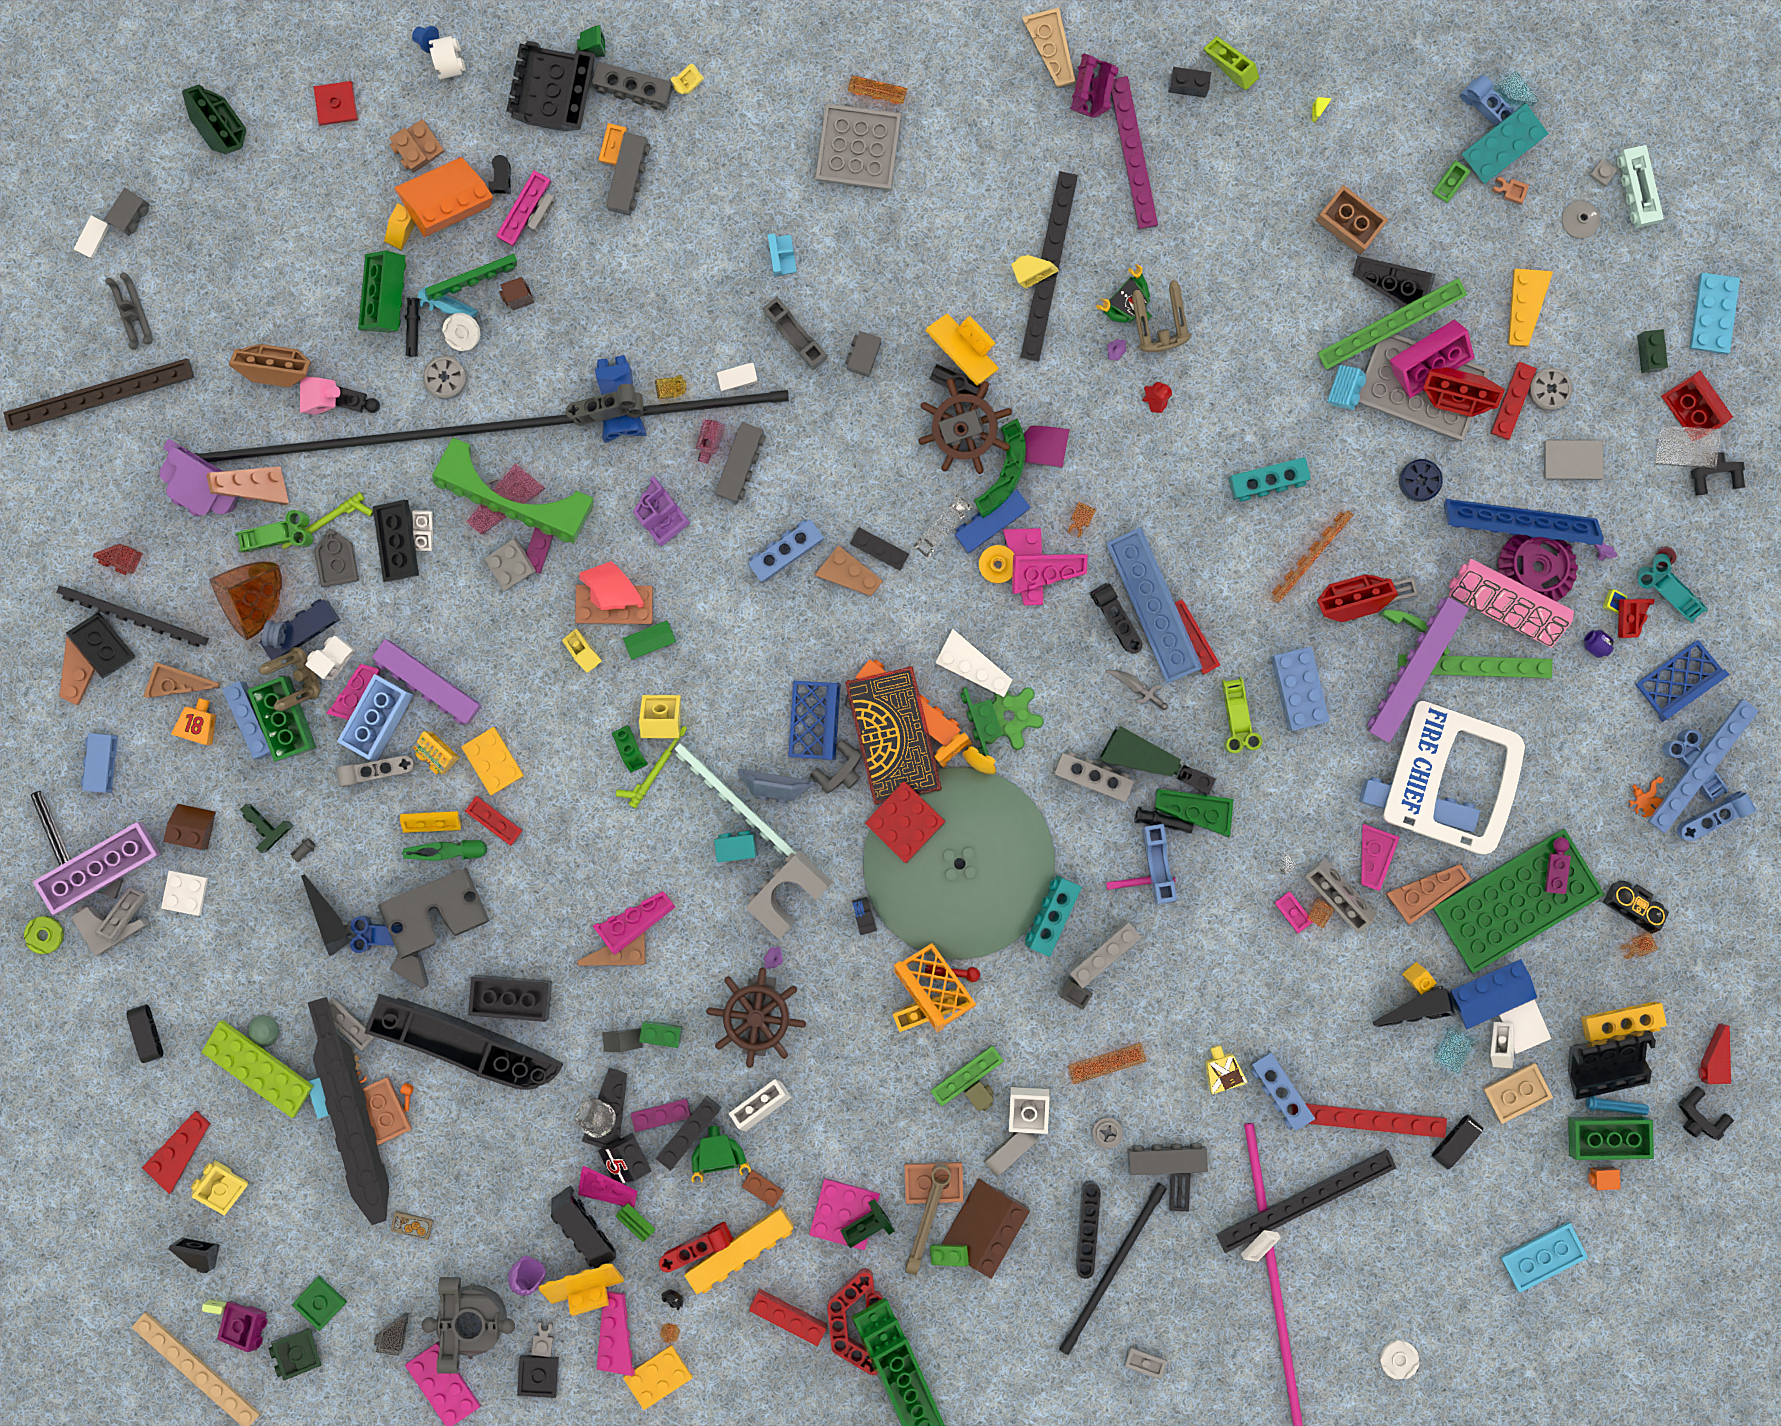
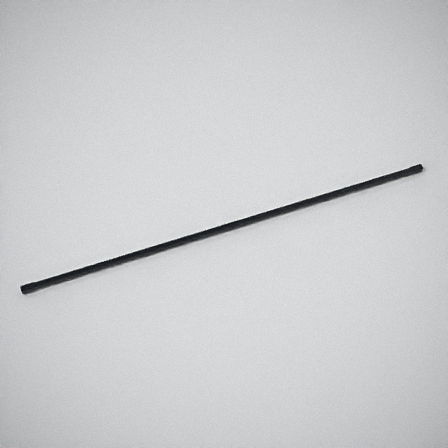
(773, 397)

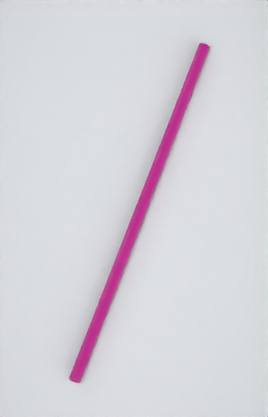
(1274, 1281)

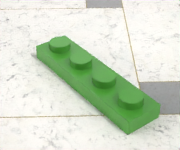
(967, 1075)

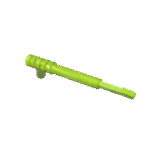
(347, 506)
(640, 790)

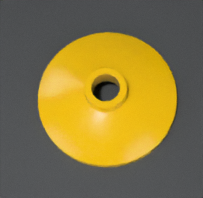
(989, 557)

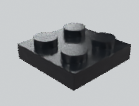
(538, 1376)

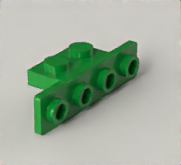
(984, 720)

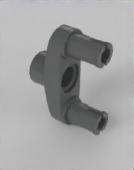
(845, 775)

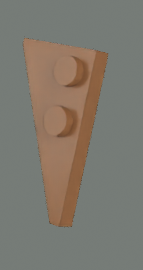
(630, 955)

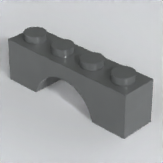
(794, 333)

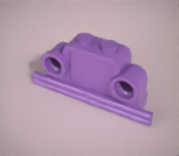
(189, 482)

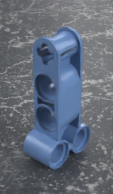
(1479, 92)
(1686, 753)
(1737, 806)

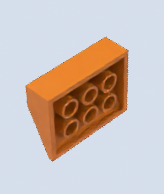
(444, 196)

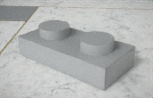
(544, 207)
(1145, 1363)

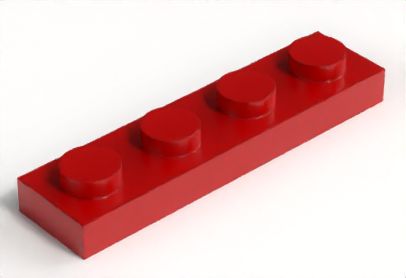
(1513, 400)
(1203, 650)

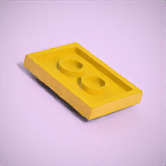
(492, 761)
(658, 1377)

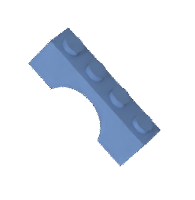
(246, 718)
(1160, 875)

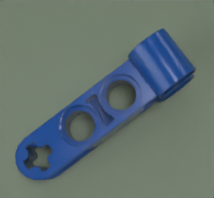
(372, 934)

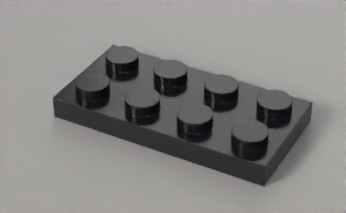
(395, 541)

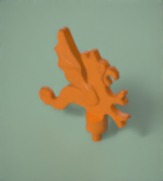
(1645, 799)

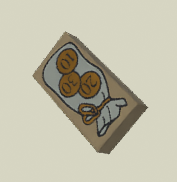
(412, 1225)

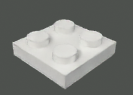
(184, 893)

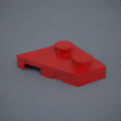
(1632, 616)

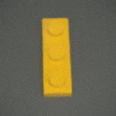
(430, 822)

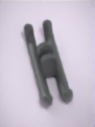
(130, 311)

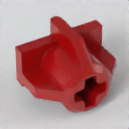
(1157, 396)

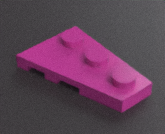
(352, 693)
(603, 1188)

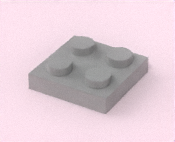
(510, 564)

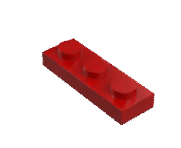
(493, 820)

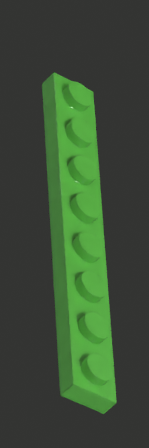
(1392, 323)
(1489, 666)

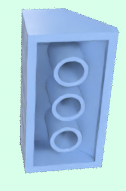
(375, 718)

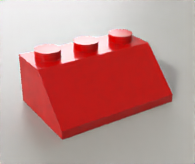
(1697, 403)

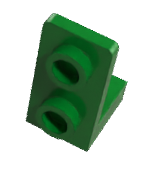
(629, 749)

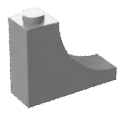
(88, 921)

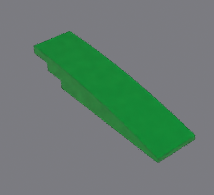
(896, 1366)

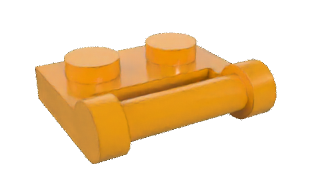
(946, 753)

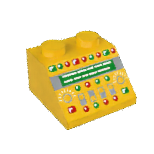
(435, 752)

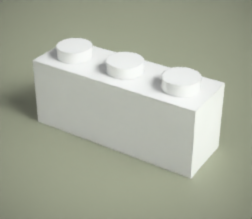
(760, 1105)

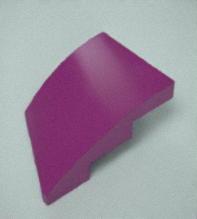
(1046, 445)

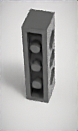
(605, 73)

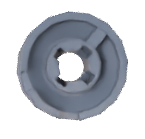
(273, 634)

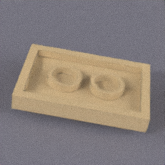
(1517, 1093)

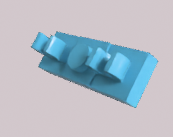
(447, 305)

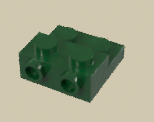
(294, 1354)

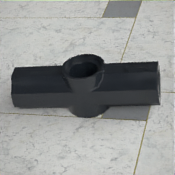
(941, 375)

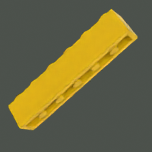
(743, 1247)

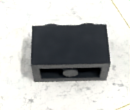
(1189, 82)

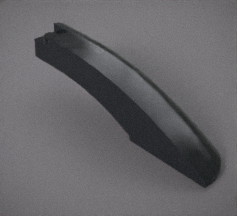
(460, 1043)

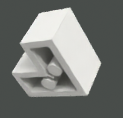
(332, 659)

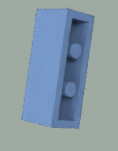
(99, 762)

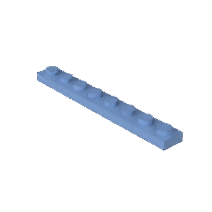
(1703, 765)

